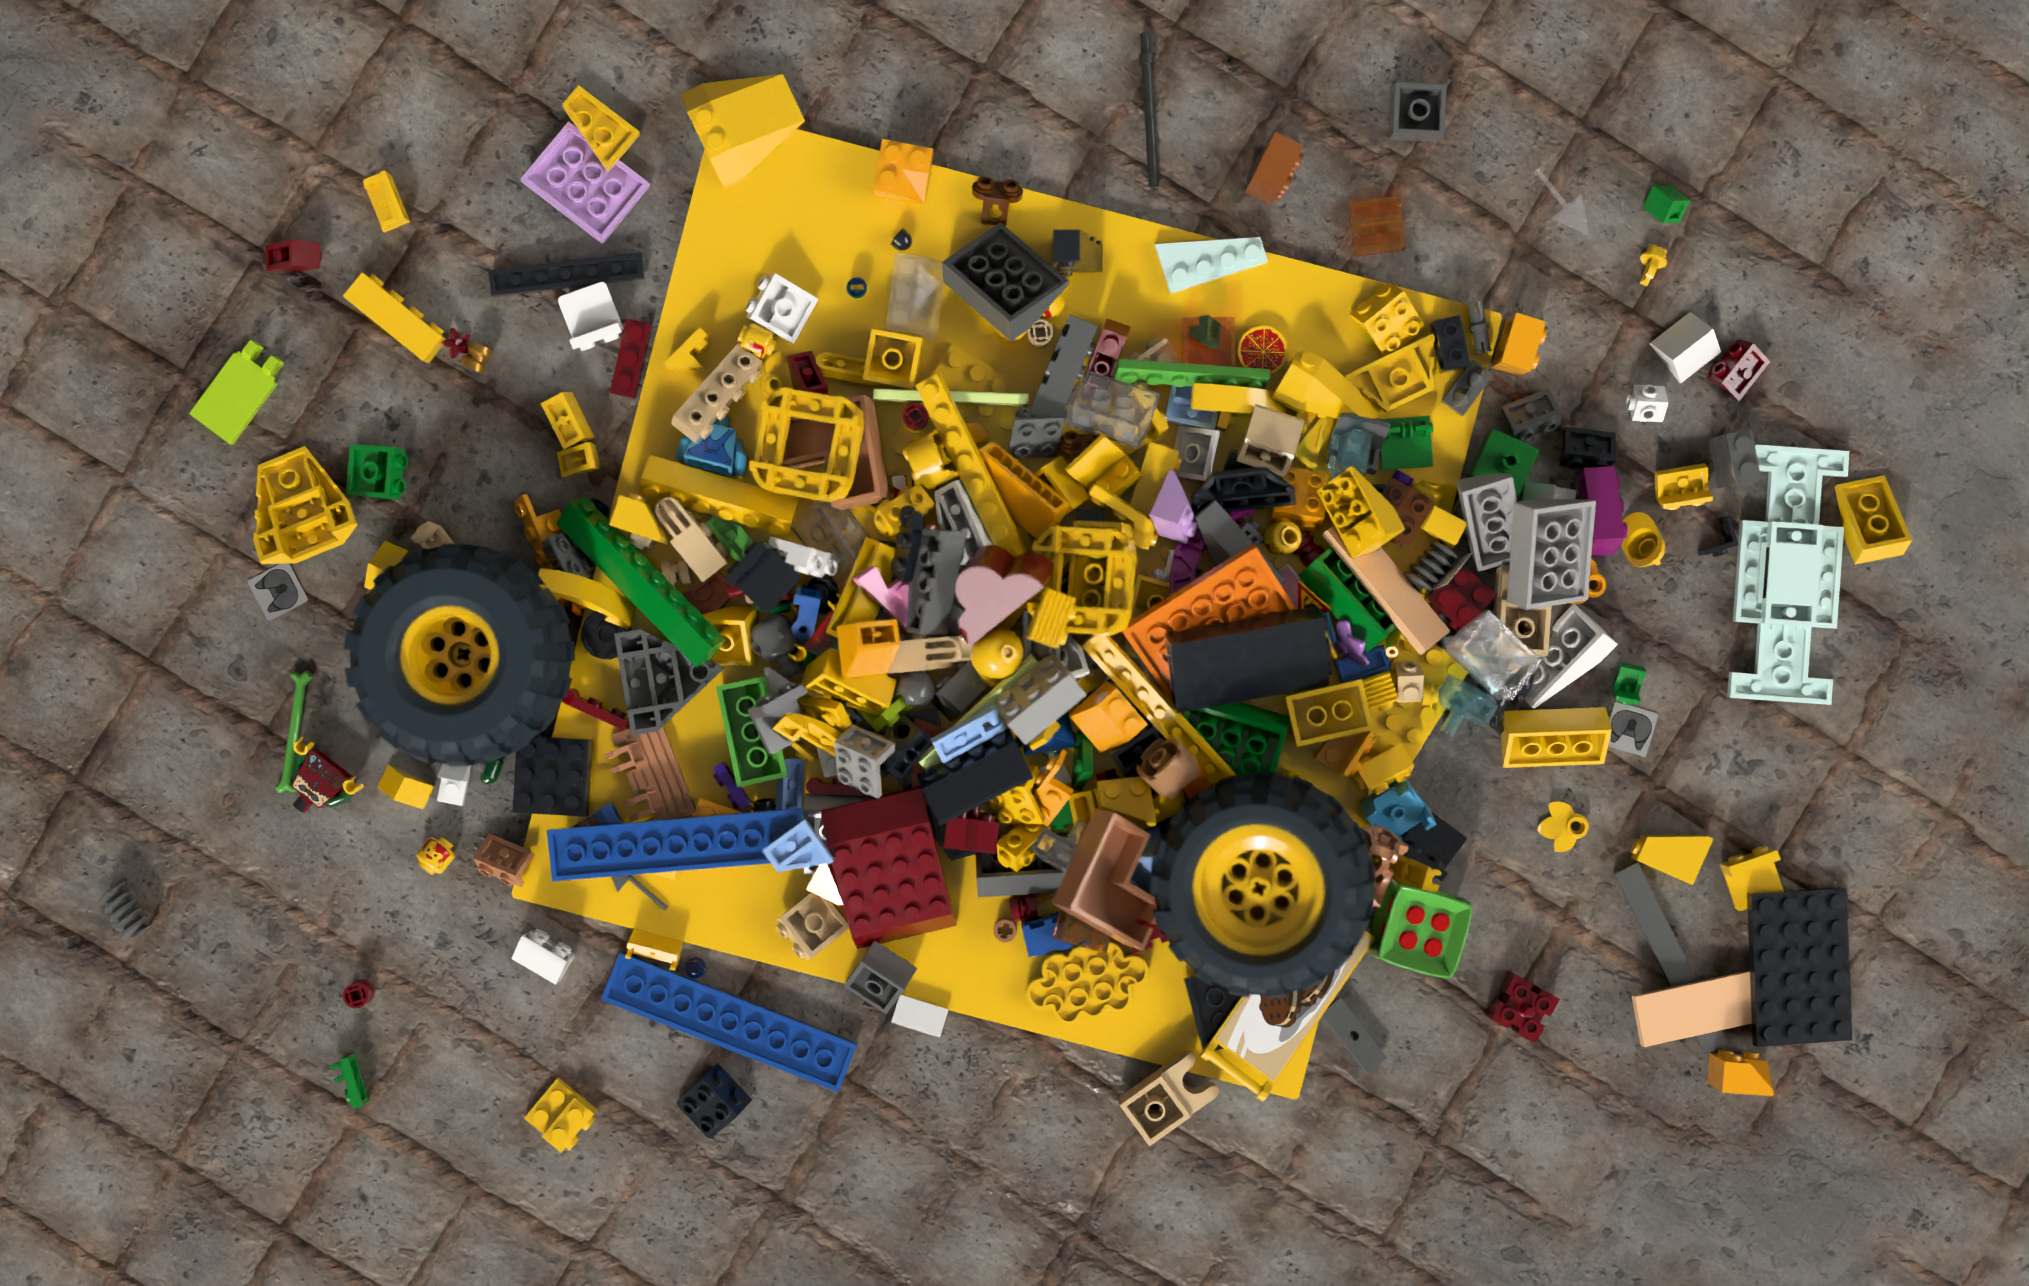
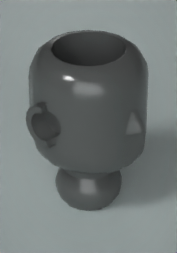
(774, 641)

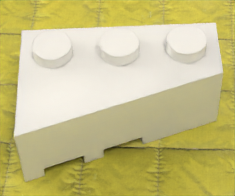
(958, 513)

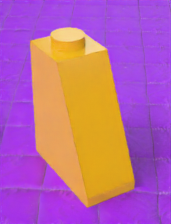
(1673, 854)

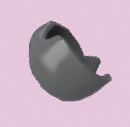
(915, 688)

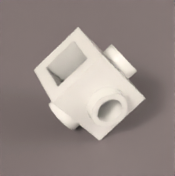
(1647, 403)

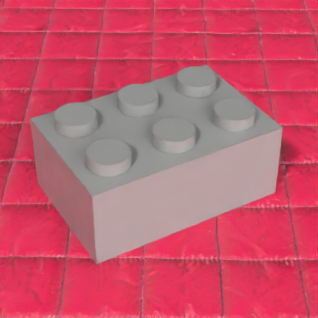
(1039, 698)

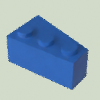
(1039, 935)

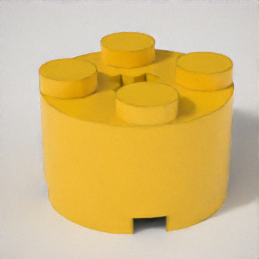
(930, 460)

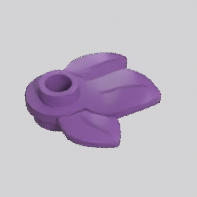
(1349, 645)

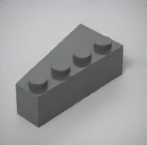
(1064, 368)
(934, 581)

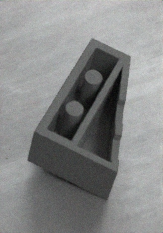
(958, 691)

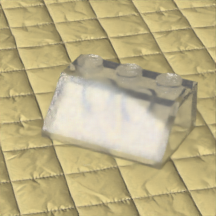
(915, 296)
(1112, 409)
(832, 532)
(1493, 656)

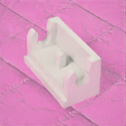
(919, 1016)

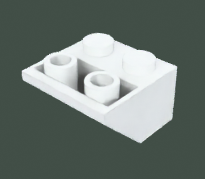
(543, 955)

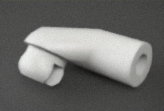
(1164, 574)

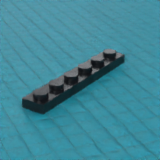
(566, 274)

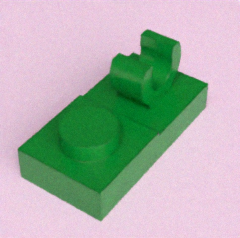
(355, 1090)

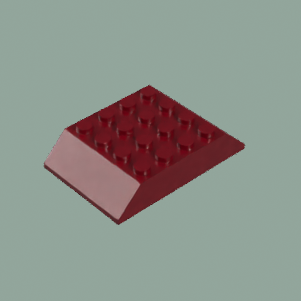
(888, 867)

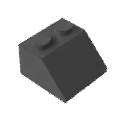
(880, 977)

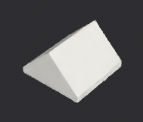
(1686, 346)
(1197, 451)

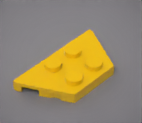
(1398, 376)

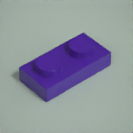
(737, 794)

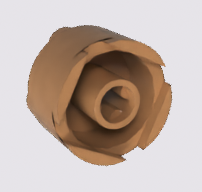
(1168, 766)

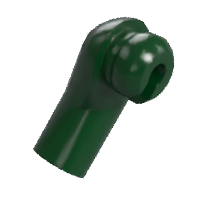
(491, 772)

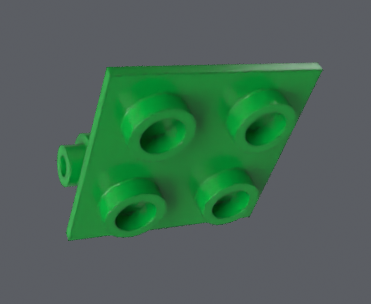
(1407, 443)

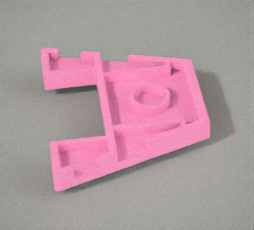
(891, 597)

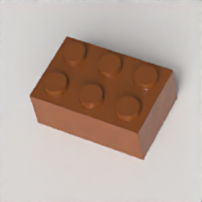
(1275, 169)

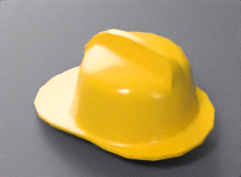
(1644, 542)

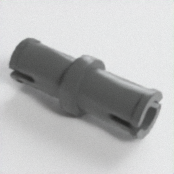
(1479, 327)

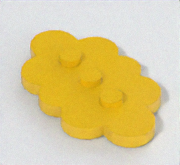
(1087, 983)

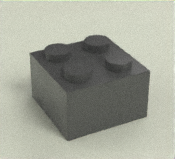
(1417, 112)

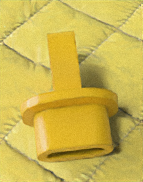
(1652, 259)

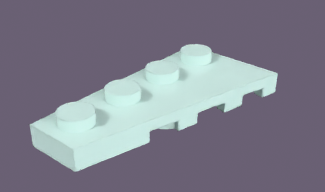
(1204, 261)

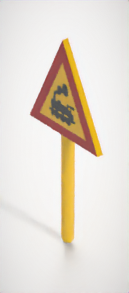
(1307, 599)

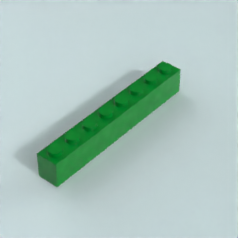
(640, 581)

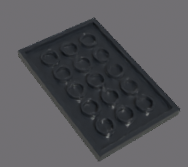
(1799, 966)

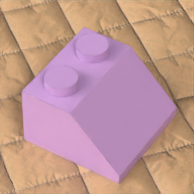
(1172, 511)

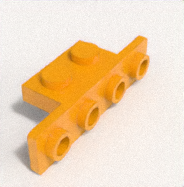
(538, 528)
(1050, 792)

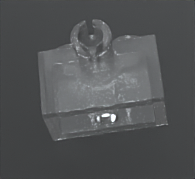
(1056, 849)

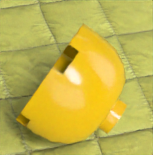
(997, 653)

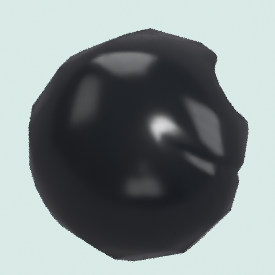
(829, 591)

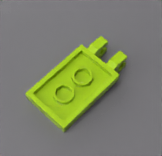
(237, 393)

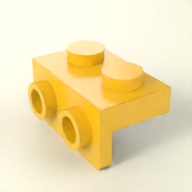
(1682, 486)

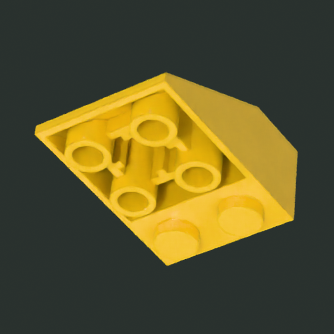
(1359, 513)

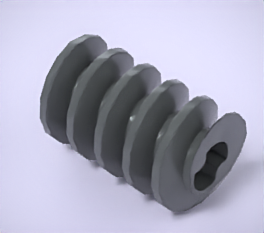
(1430, 566)
(123, 912)

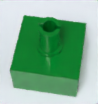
(1504, 456)

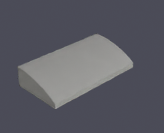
(1488, 511)

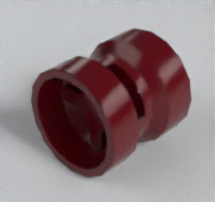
(915, 420)
(1308, 550)
(1023, 907)
(362, 989)

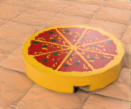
(1262, 349)

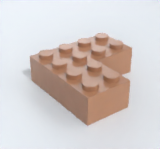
(811, 443)
(1099, 877)

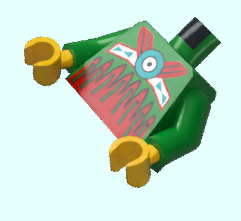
(818, 642)

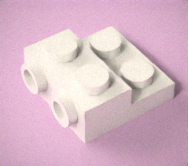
(780, 307)
(805, 558)

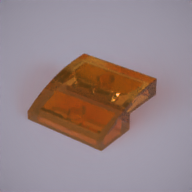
(1376, 226)

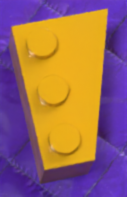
(863, 693)

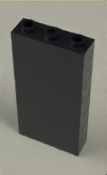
(1248, 659)

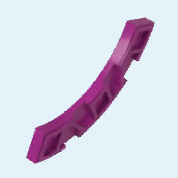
(1187, 556)

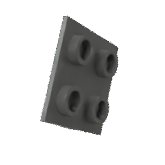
(1035, 435)
(569, 556)

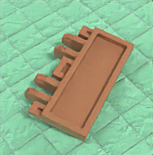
(656, 773)

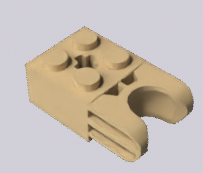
(691, 538)
(1533, 621)
(929, 652)
(1174, 1099)

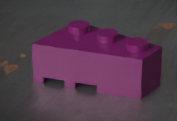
(1609, 529)

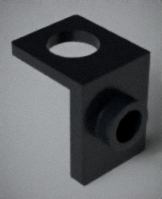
(1730, 537)

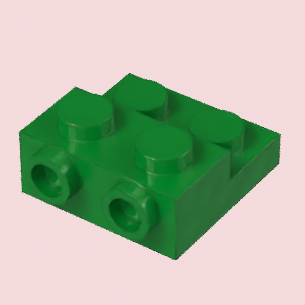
(376, 471)

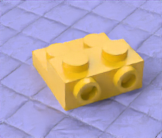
(561, 1115)

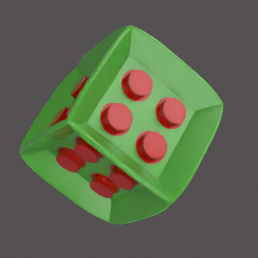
(1420, 929)

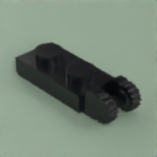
(907, 543)

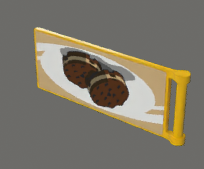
(1272, 1030)

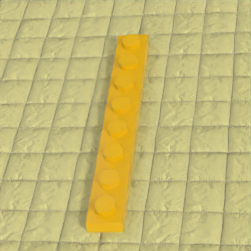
(970, 465)
(1154, 704)

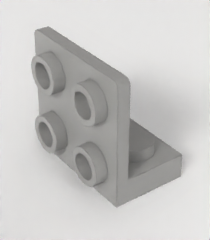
(859, 759)

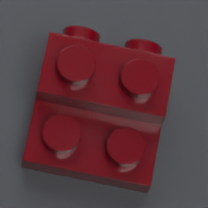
(1460, 599)

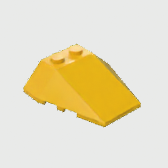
(742, 121)
(298, 510)

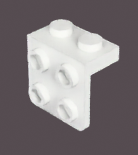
(590, 316)

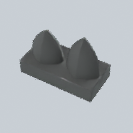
(1467, 388)

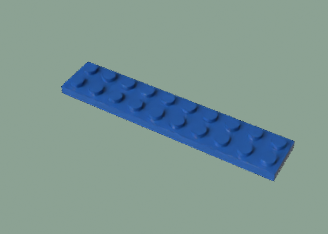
(667, 844)
(729, 1021)

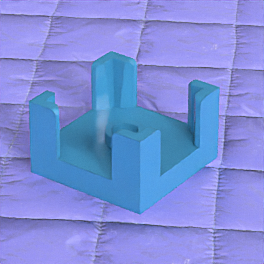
(1398, 809)

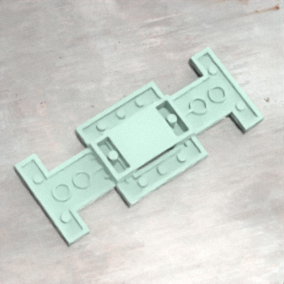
(1800, 578)

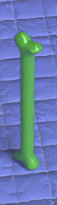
(301, 681)

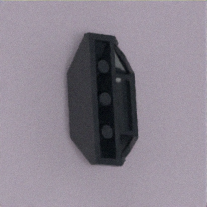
(1244, 490)

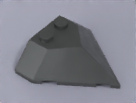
(657, 679)

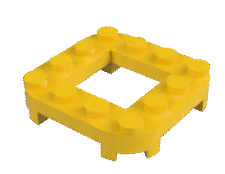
(773, 437)
(1119, 576)

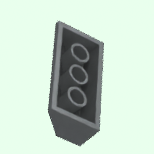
(997, 880)

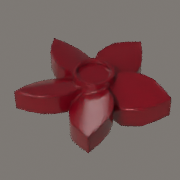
(456, 343)

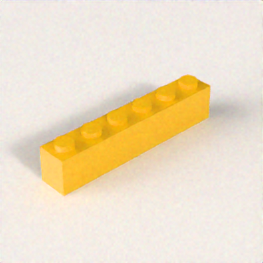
(718, 495)

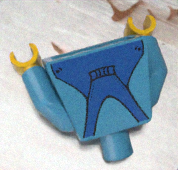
(718, 453)

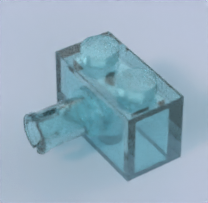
(1351, 449)
(1464, 702)

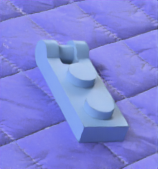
(968, 733)

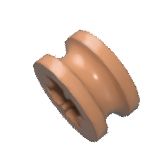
(1010, 936)

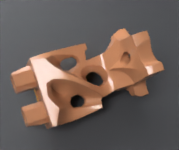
(1388, 846)

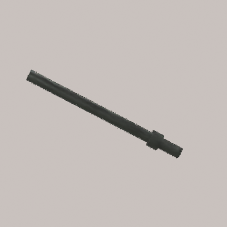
(1146, 60)

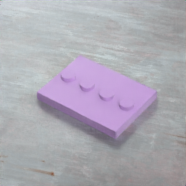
(580, 187)

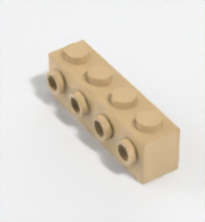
(716, 393)

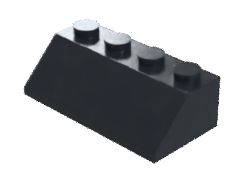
(974, 777)

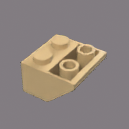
(1270, 440)

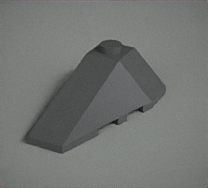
(1224, 536)

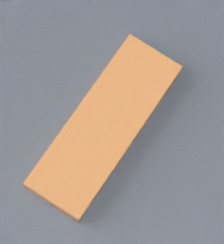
(1392, 593)
(1693, 1009)

